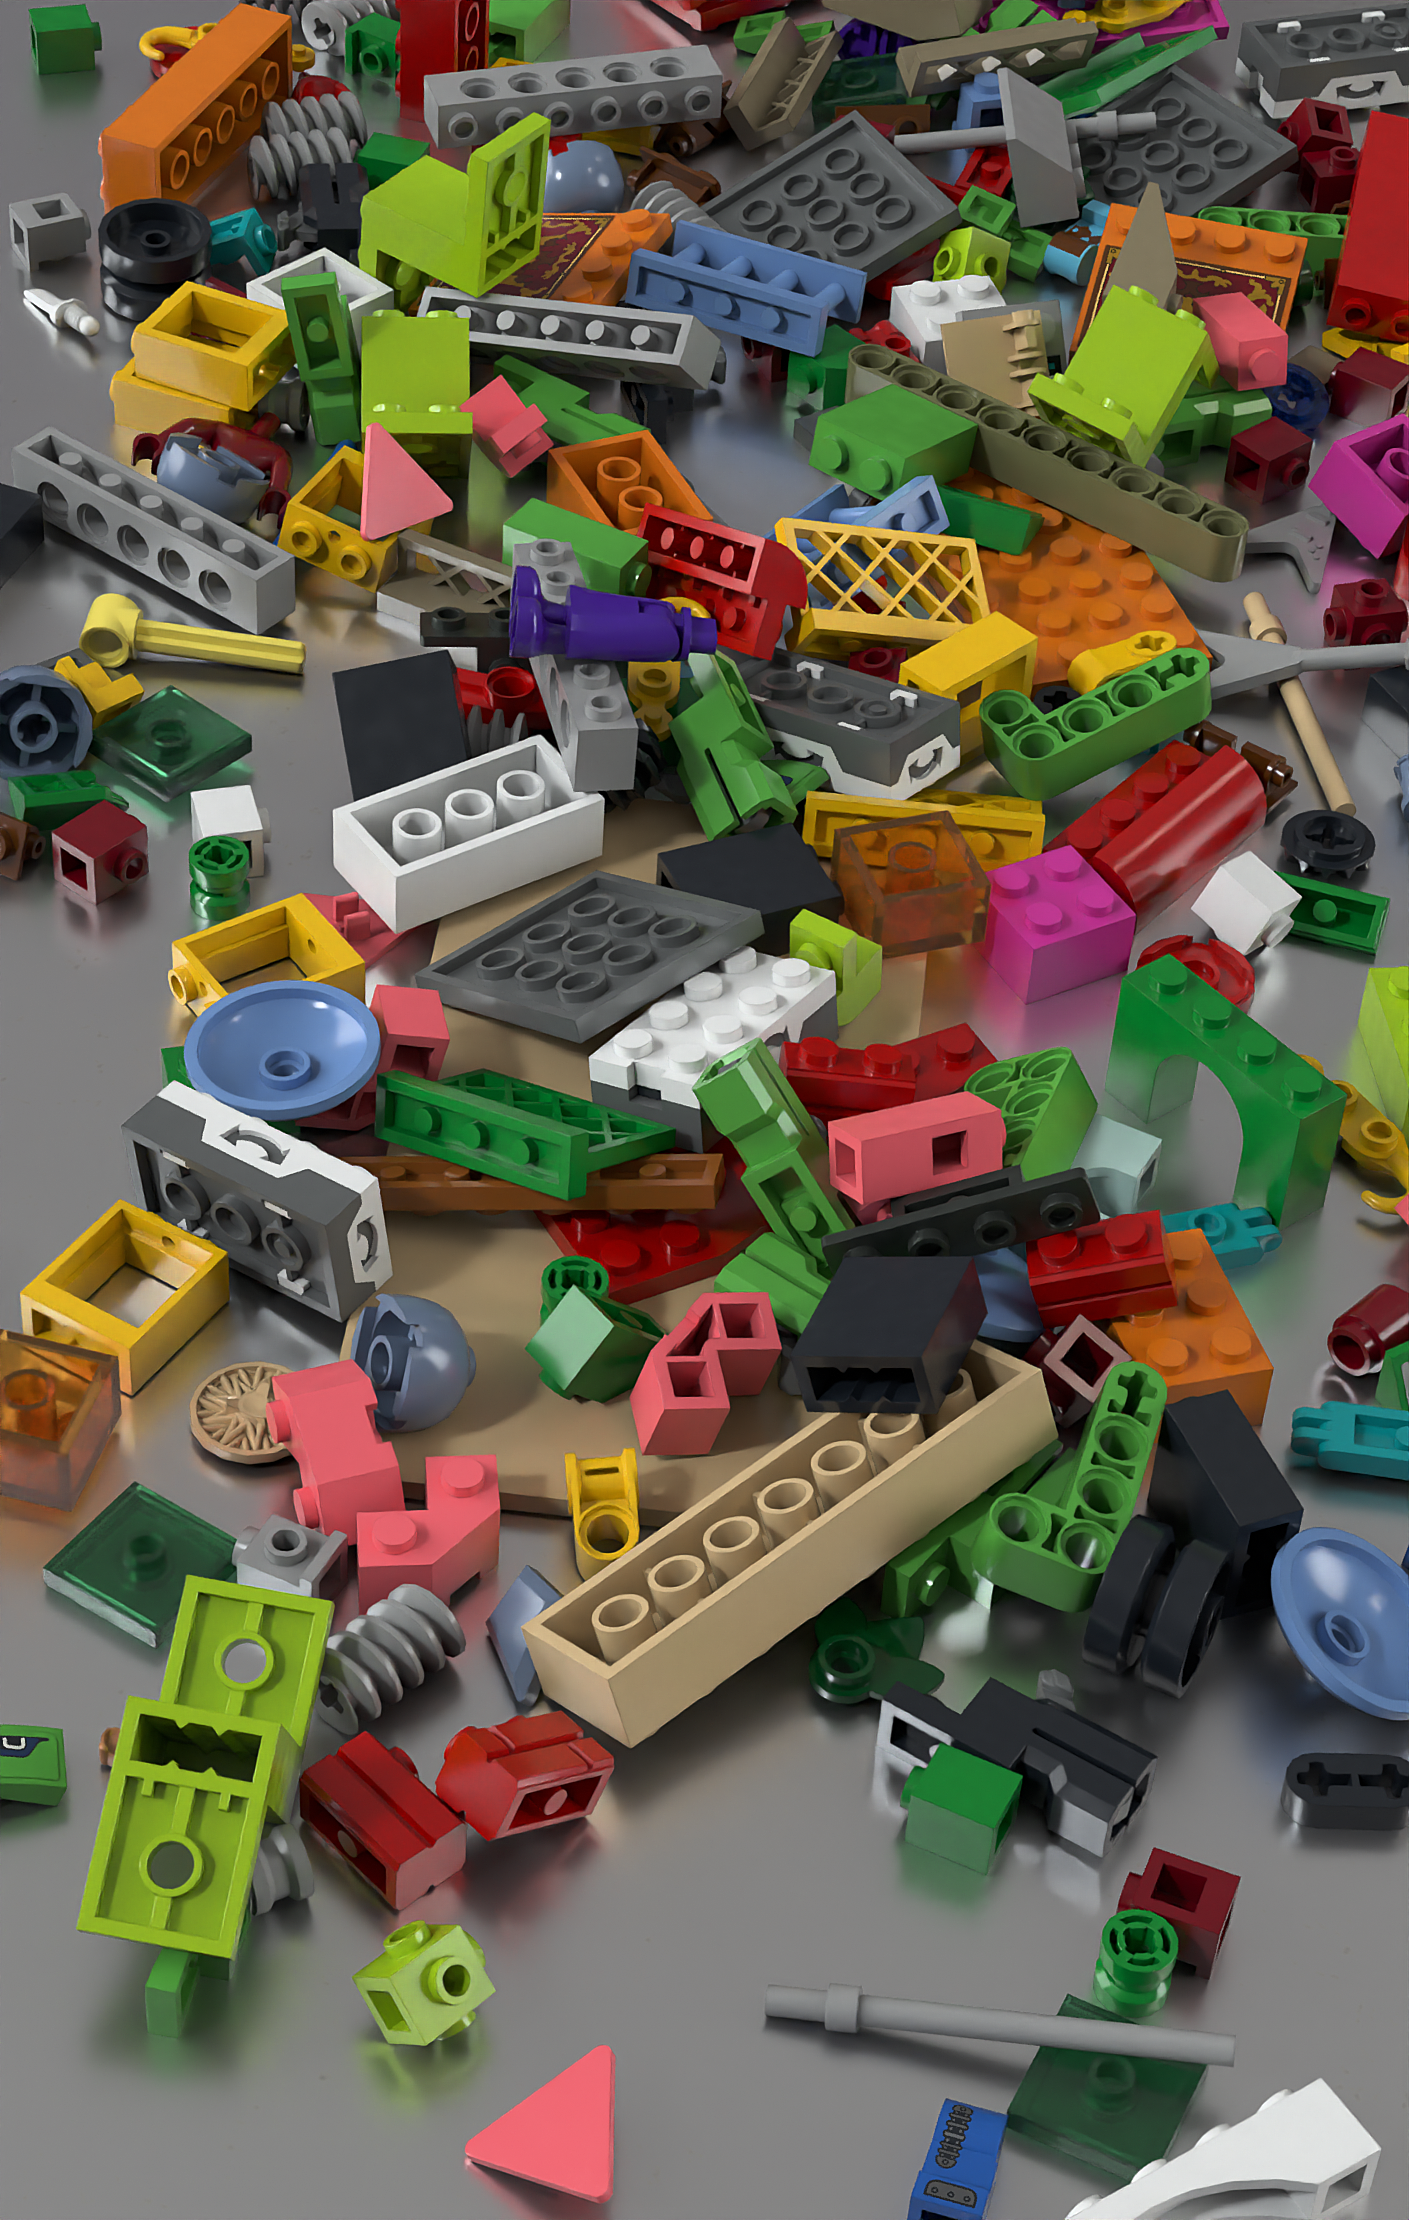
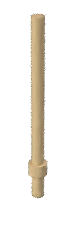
(1269, 628)

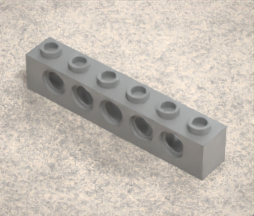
(574, 95)
(583, 337)
(157, 530)
(584, 695)

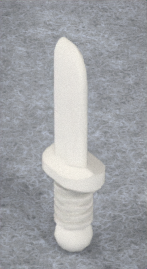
(65, 313)

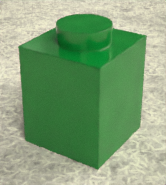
(63, 39)
(388, 155)
(961, 1807)

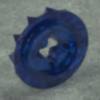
(1307, 392)

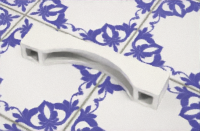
(1286, 2162)

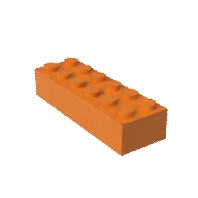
(199, 111)

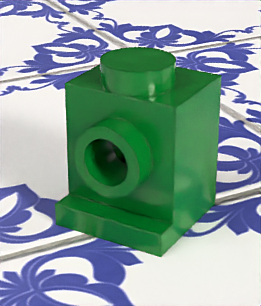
(372, 48)

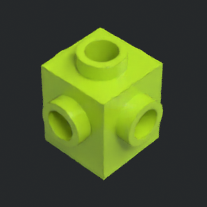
(972, 253)
(425, 1983)

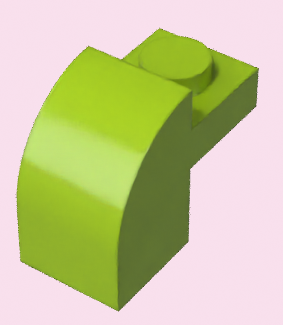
(841, 950)

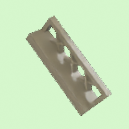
(1024, 50)
(779, 84)
(419, 591)

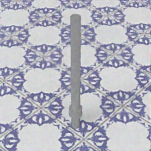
(1105, 126)
(847, 2008)

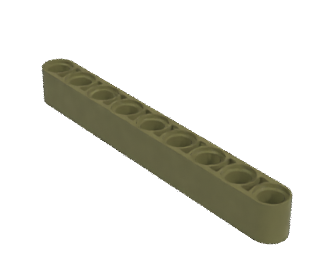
(1070, 471)

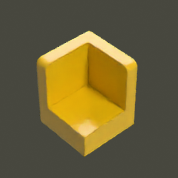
(102, 696)

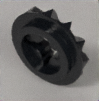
(1349, 838)

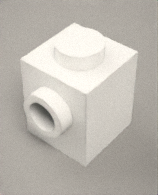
(235, 815)
(1247, 904)

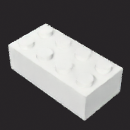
(466, 833)

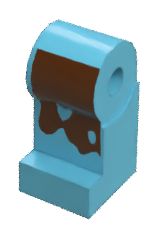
(1075, 250)

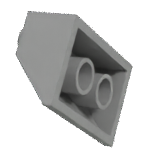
(1040, 152)

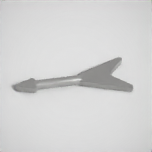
(1301, 535)
(1257, 662)

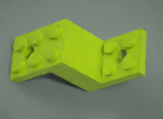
(459, 224)
(1128, 375)
(414, 387)
(206, 1768)

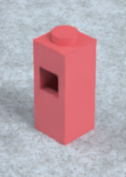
(1245, 341)
(915, 1147)

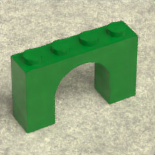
(1285, 1105)

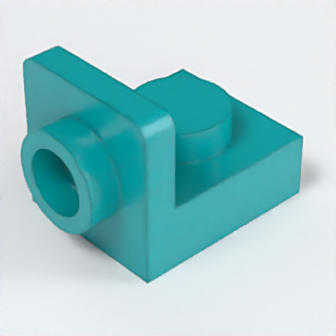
(243, 235)

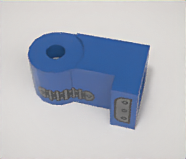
(960, 2164)

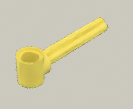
(118, 632)

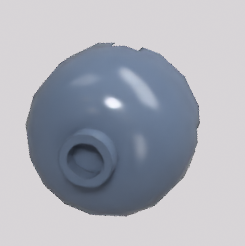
(583, 180)
(211, 478)
(41, 722)
(413, 1360)

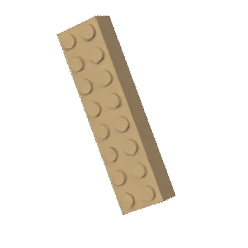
(779, 1547)

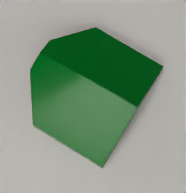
(58, 797)

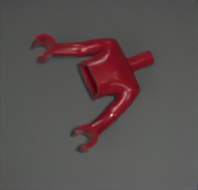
(249, 444)

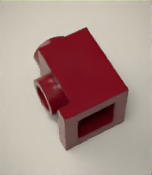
(1191, 1899)

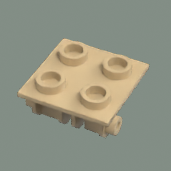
(998, 355)

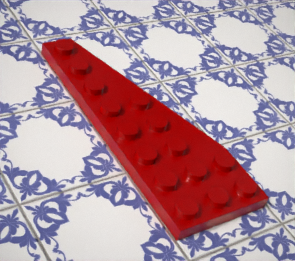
(667, 1250)

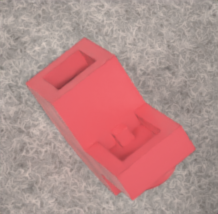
(506, 428)

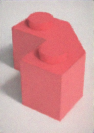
(412, 1042)
(713, 1353)
(331, 1431)
(434, 1545)

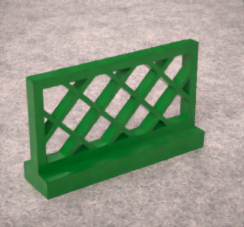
(1119, 70)
(512, 1128)

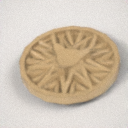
(231, 1413)

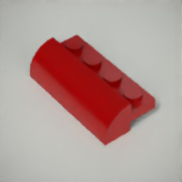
(730, 572)
(1168, 825)

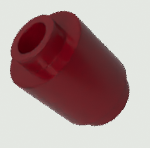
(1370, 1329)

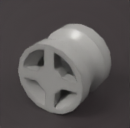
(288, 403)
(280, 1870)

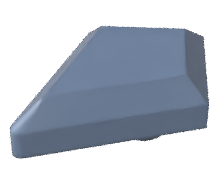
(522, 1602)

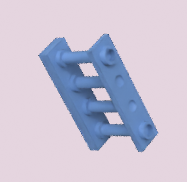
(746, 287)
(910, 508)

